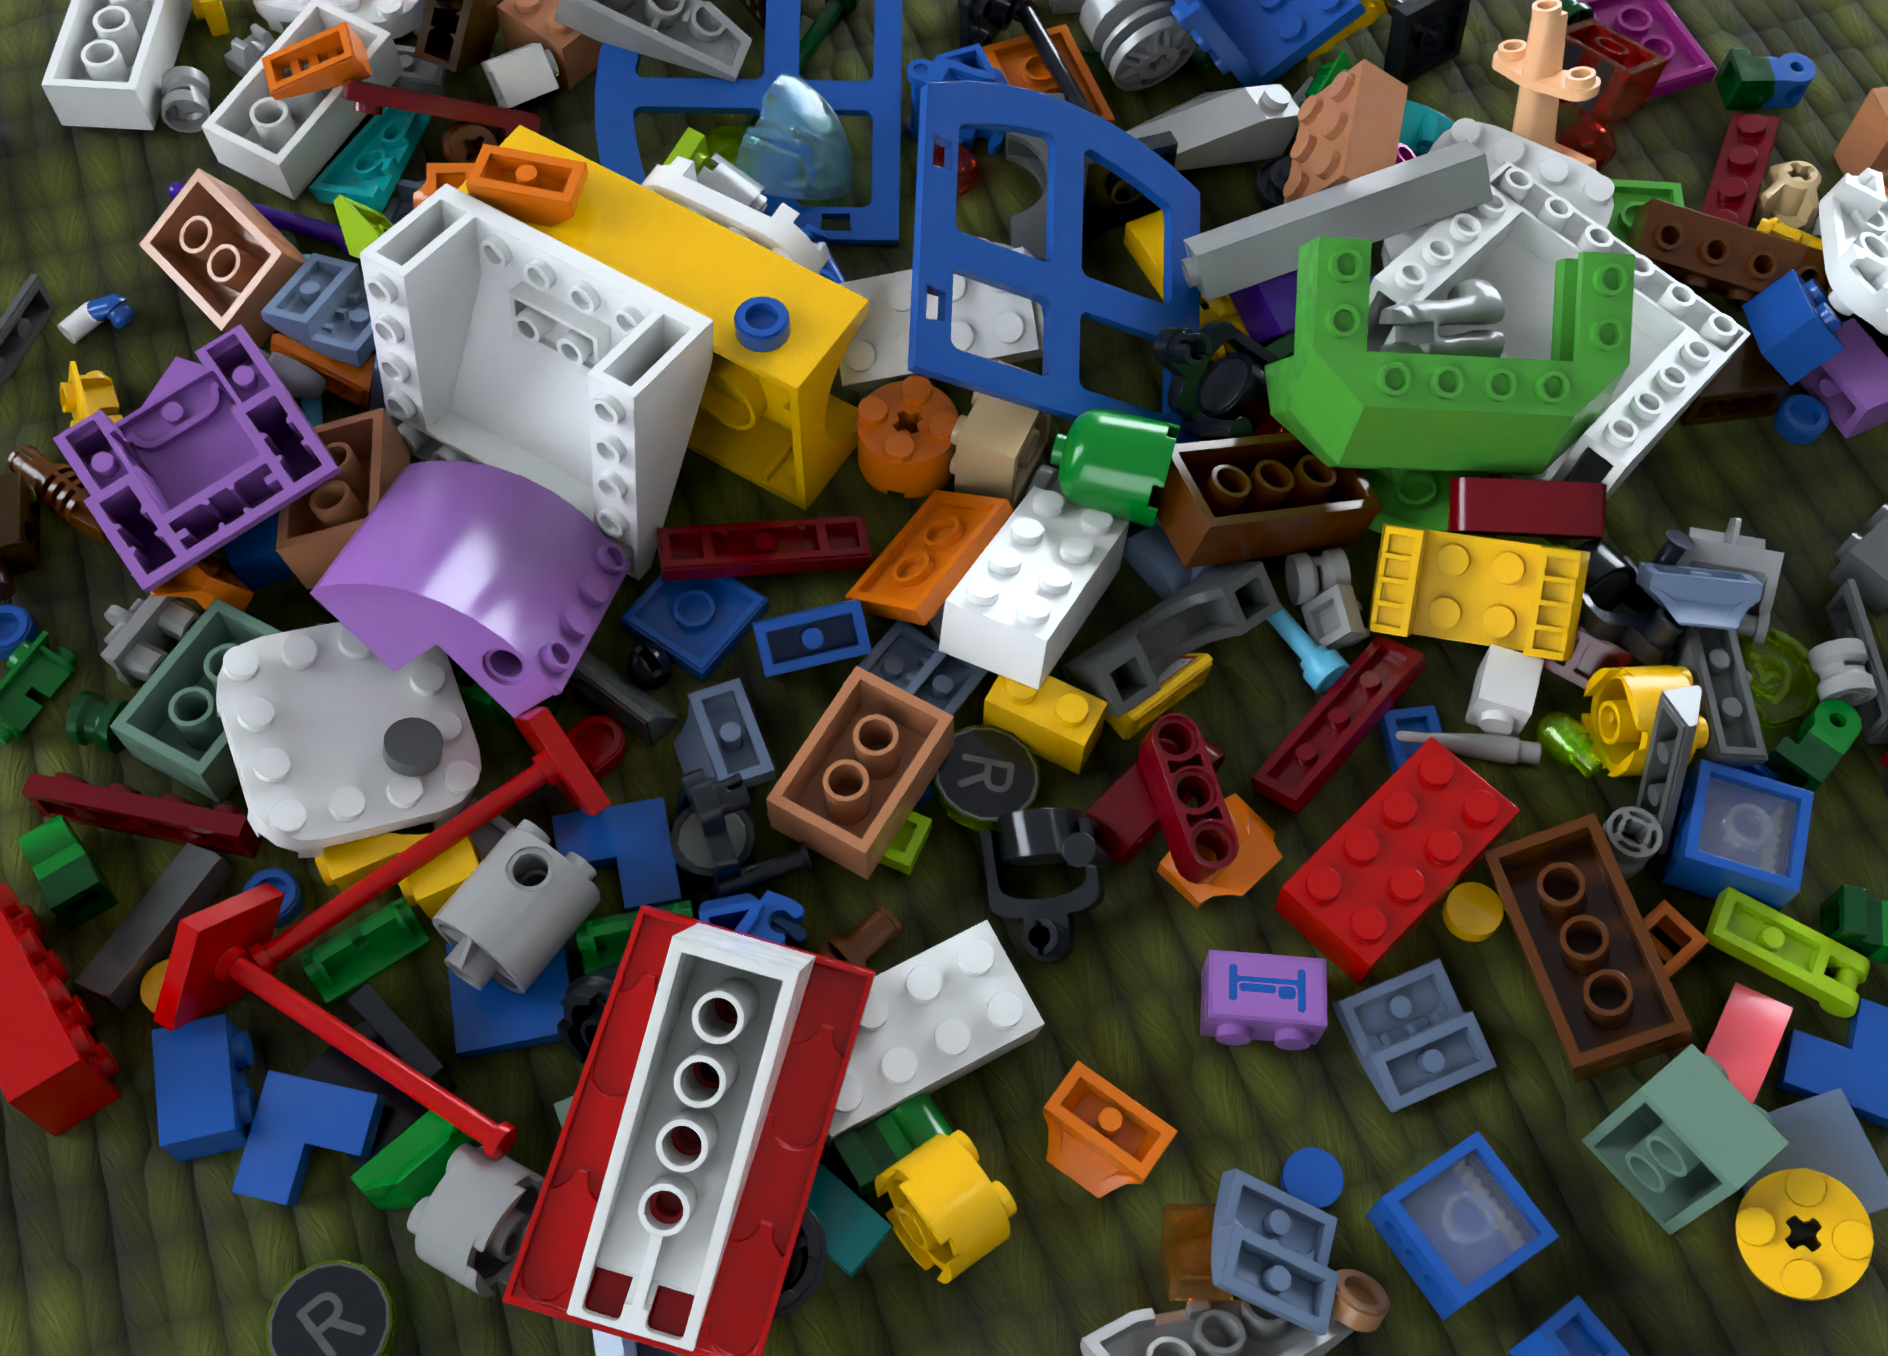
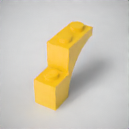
(426, 887)

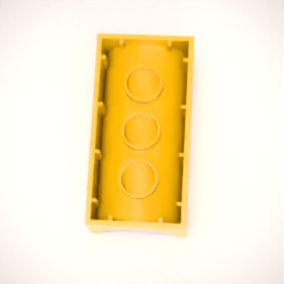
(759, 410)

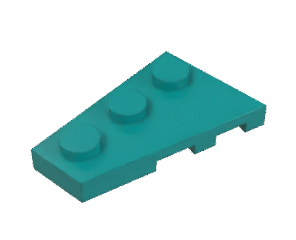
(372, 160)

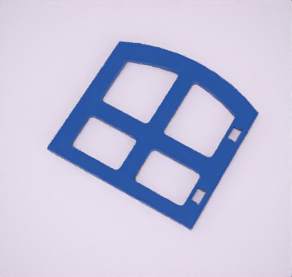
(625, 94)
(1059, 281)

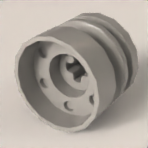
(1137, 40)

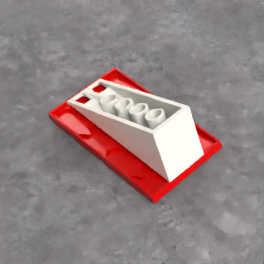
(684, 1184)

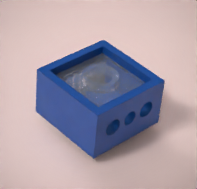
(1738, 835)
(1461, 1225)

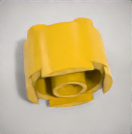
(1625, 714)
(1805, 1196)
(946, 1205)

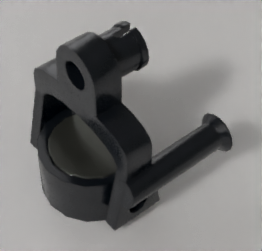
(1233, 391)
(1611, 579)
(1045, 839)
(717, 840)

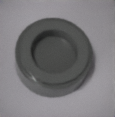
(412, 747)

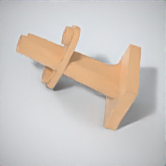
(1539, 72)

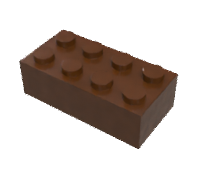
(1259, 500)
(1587, 948)

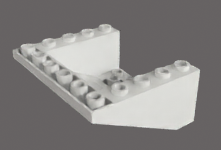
(1515, 246)
(536, 362)

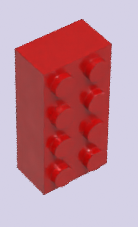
(1395, 860)
(46, 1053)

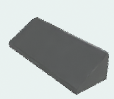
(22, 324)
(1850, 620)
(621, 699)
(1725, 699)
(1669, 756)
(152, 925)

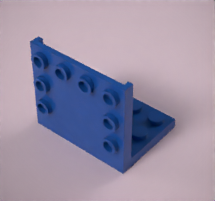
(1263, 36)

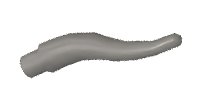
(1481, 746)

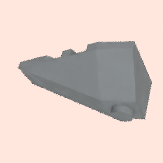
(673, 31)
(1228, 126)
(1210, 1330)

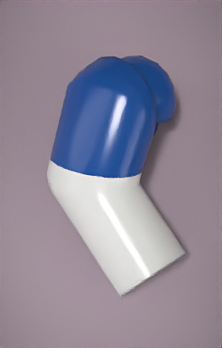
(94, 313)

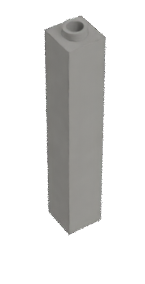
(1358, 209)

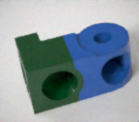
(1763, 81)

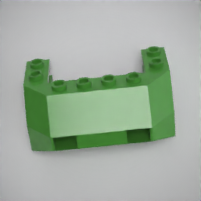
(1446, 408)

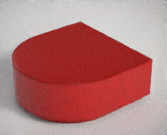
(599, 743)

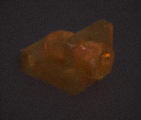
(1187, 1253)

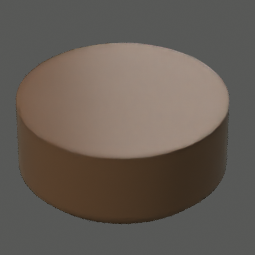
(1359, 1301)

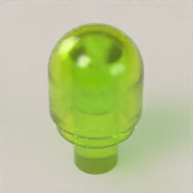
(1567, 742)

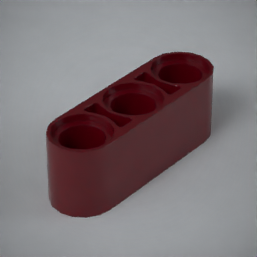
(1527, 508)
(1195, 774)
(1128, 810)

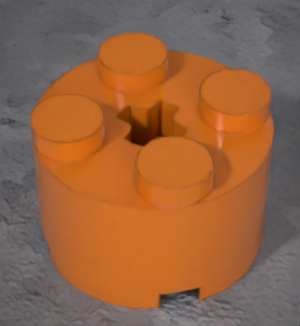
(906, 437)

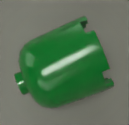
(1114, 462)

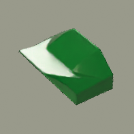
(410, 1163)

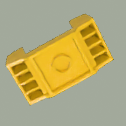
(1478, 590)

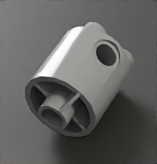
(516, 910)

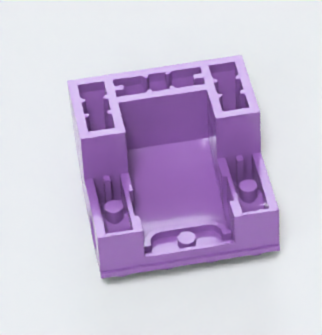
(197, 461)
(481, 569)

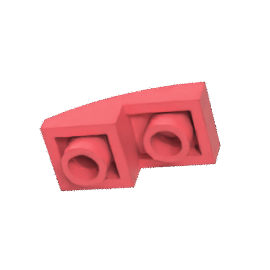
(1748, 1037)

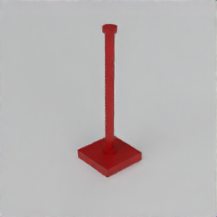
(553, 764)
(215, 968)

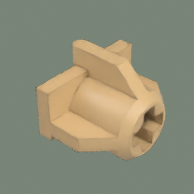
(1790, 195)

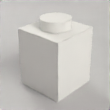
(521, 74)
(1504, 691)

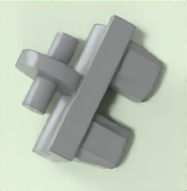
(142, 633)

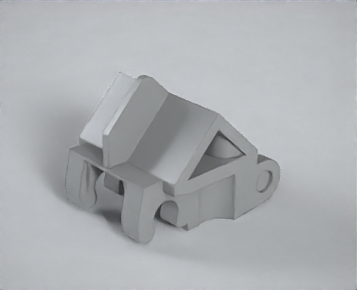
(1740, 554)

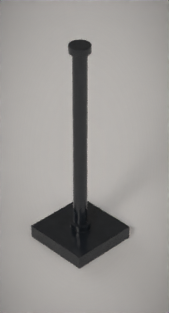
(1423, 35)
(1106, 197)

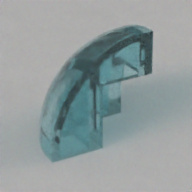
(797, 144)

